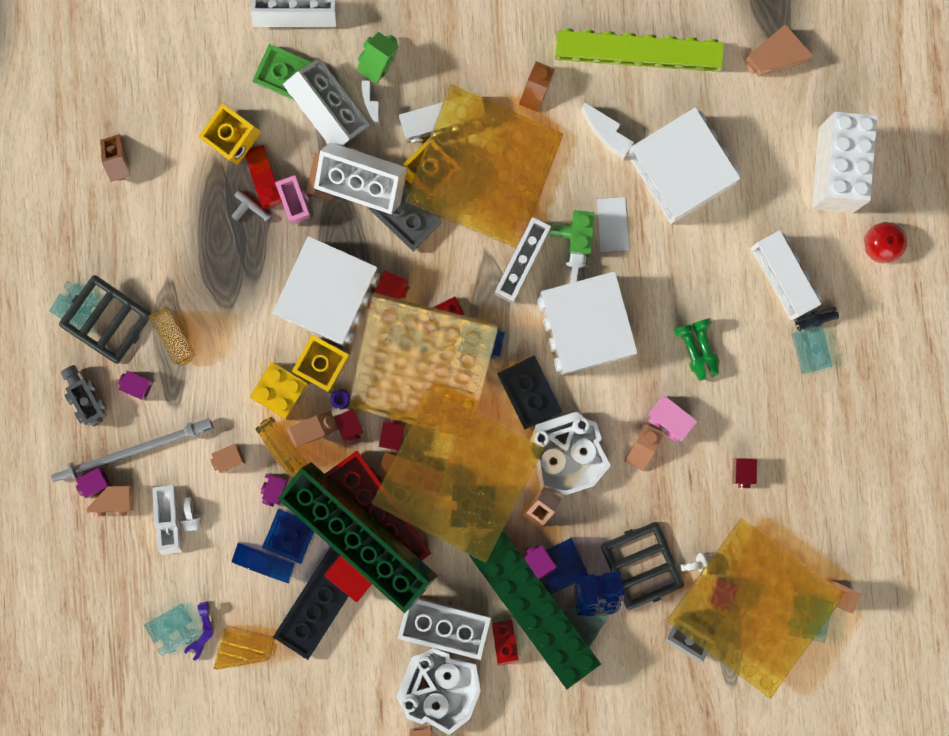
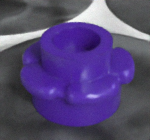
(335, 399)

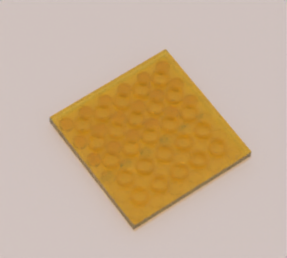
(484, 167)
(415, 351)
(458, 476)
(755, 608)

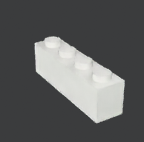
(293, 13)
(420, 122)
(522, 260)

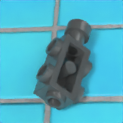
(85, 403)

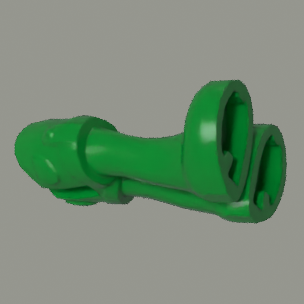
(707, 356)

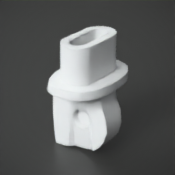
(576, 262)
(191, 519)
(700, 563)

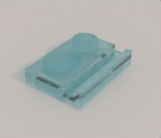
(812, 350)

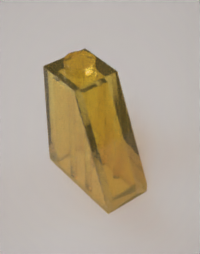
(173, 336)
(281, 446)
(243, 648)

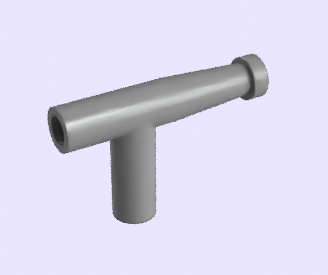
(248, 203)

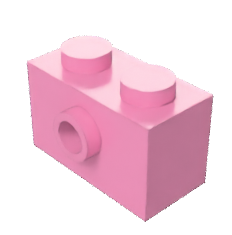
(293, 200)
(671, 418)

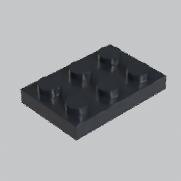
(529, 392)

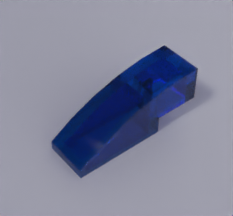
(264, 562)

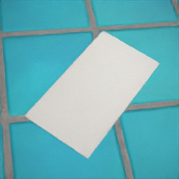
(612, 224)

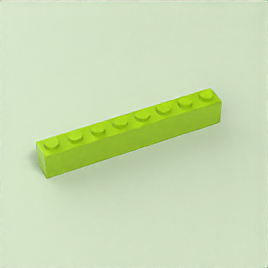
(638, 50)

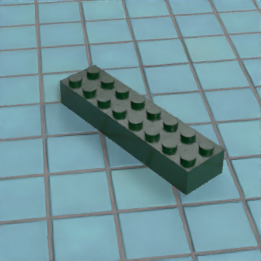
(357, 537)
(537, 612)

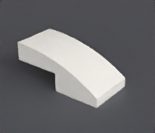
(372, 106)

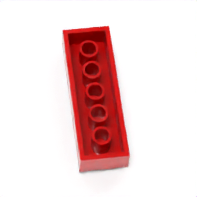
(362, 485)

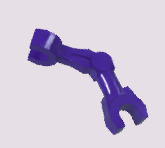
(198, 645)

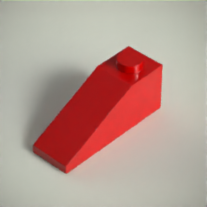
(263, 177)

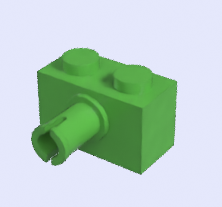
(377, 56)
(578, 232)

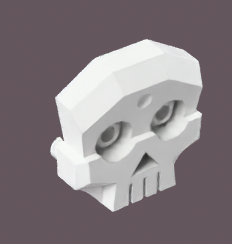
(572, 469)
(455, 695)

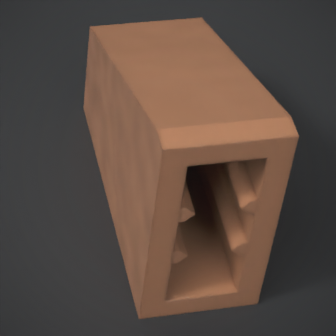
(778, 53)

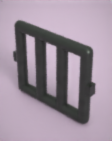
(111, 292)
(670, 564)

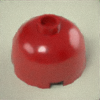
(885, 242)

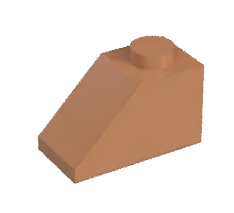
(312, 429)
(644, 447)

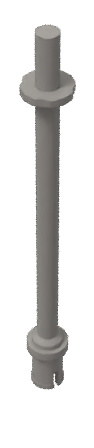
(190, 431)

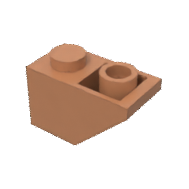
(113, 499)
(542, 507)

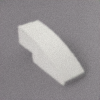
(606, 131)
(166, 520)

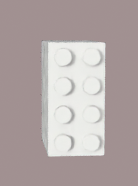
(844, 162)
(683, 165)
(327, 292)
(587, 323)

